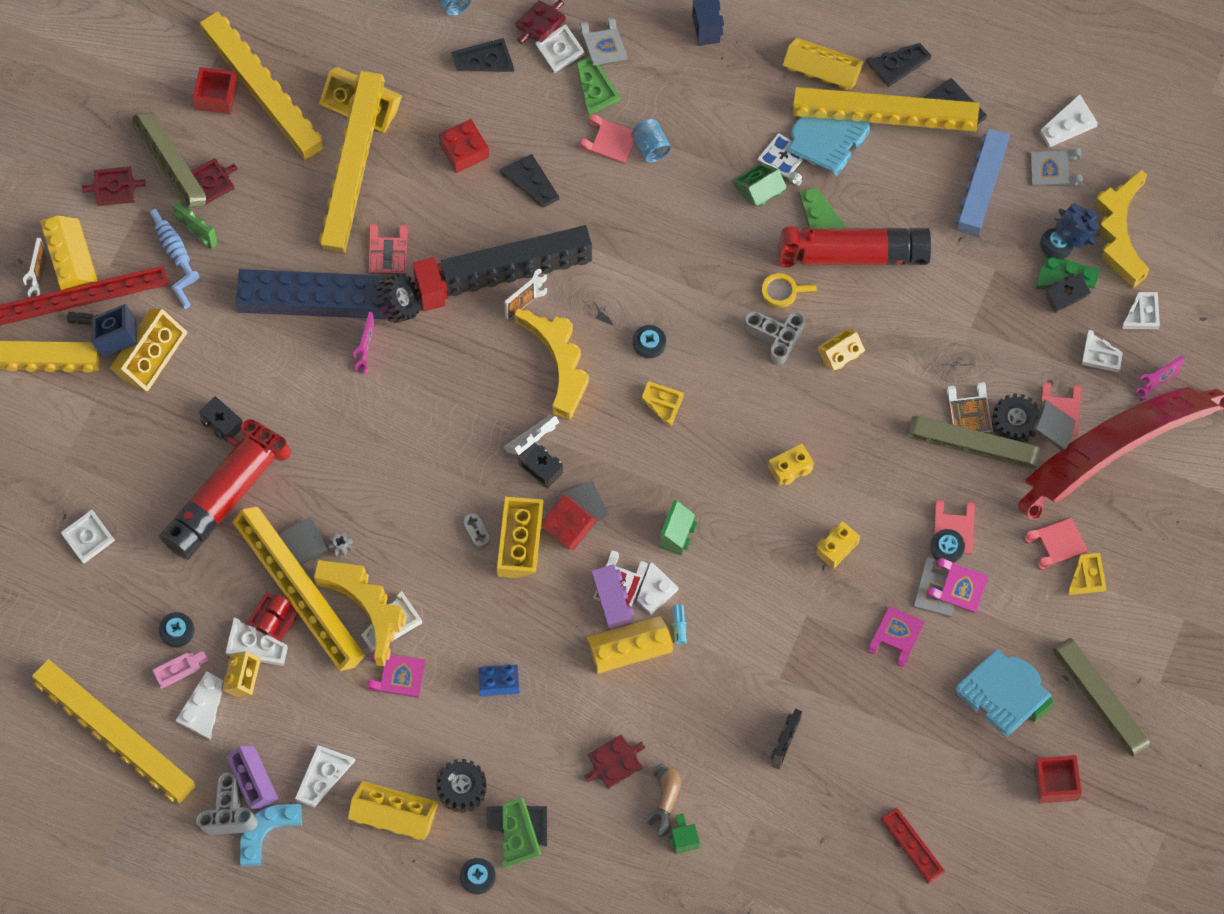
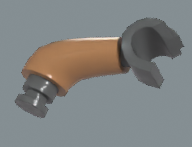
(671, 784)

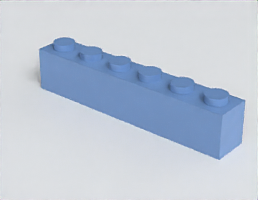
(983, 182)

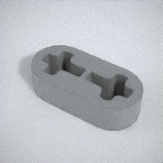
(472, 533)

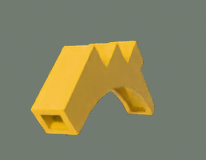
(1119, 251)
(566, 356)
(352, 582)

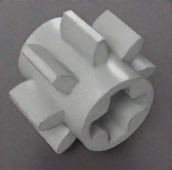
(338, 540)

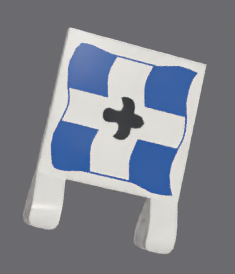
(778, 157)

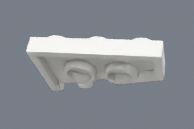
(532, 435)
(412, 621)

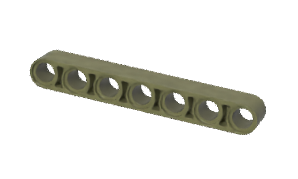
(169, 160)
(973, 442)
(1101, 697)

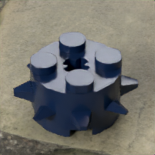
(1077, 225)

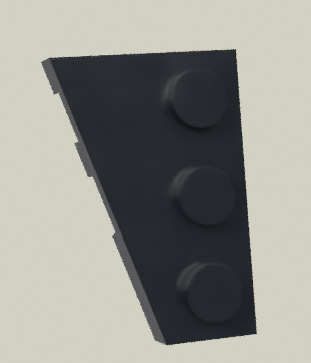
(484, 57)
(898, 64)
(952, 91)
(530, 178)
(785, 738)
(537, 815)

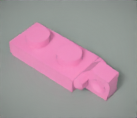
(179, 668)

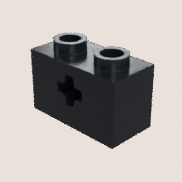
(1060, 300)
(228, 422)
(545, 474)

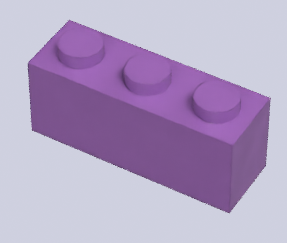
(612, 596)
(252, 777)

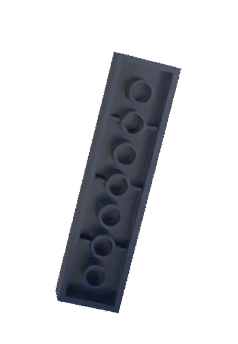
(308, 293)

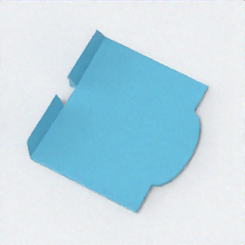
(827, 141)
(1004, 689)

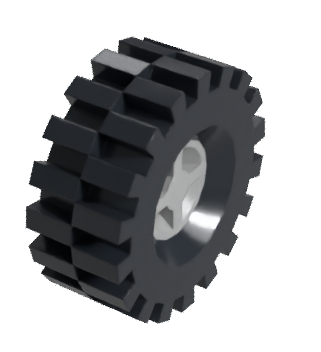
(398, 298)
(1013, 410)
(461, 775)

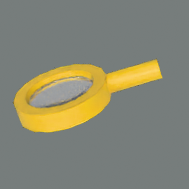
(781, 290)

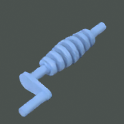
(176, 251)

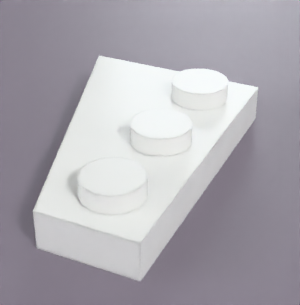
(1069, 123)
(249, 639)
(201, 708)
(322, 774)

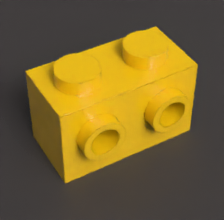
(841, 349)
(791, 465)
(837, 544)
(241, 674)

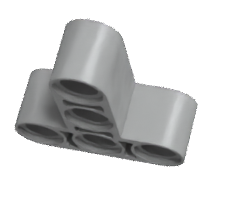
(776, 338)
(227, 812)

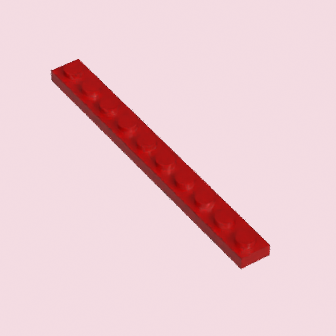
(83, 295)

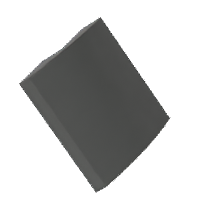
(1054, 425)
(588, 498)
(304, 541)

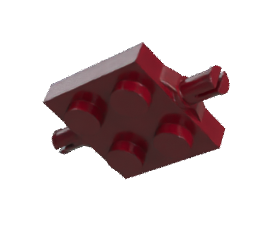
(540, 21)
(214, 179)
(114, 186)
(614, 761)

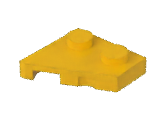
(662, 401)
(1088, 575)

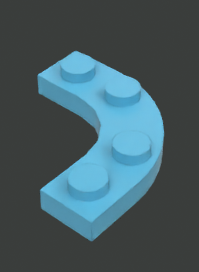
(267, 819)

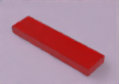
(912, 845)

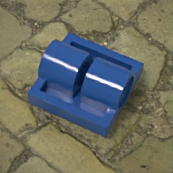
(498, 680)

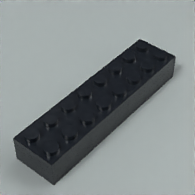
(516, 260)

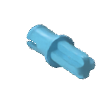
(679, 624)

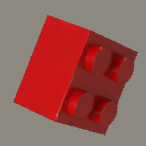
(215, 90)
(463, 145)
(430, 283)
(568, 522)
(1057, 779)

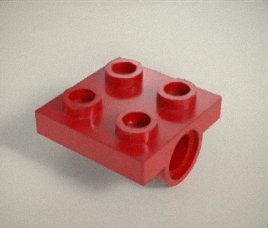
(273, 616)

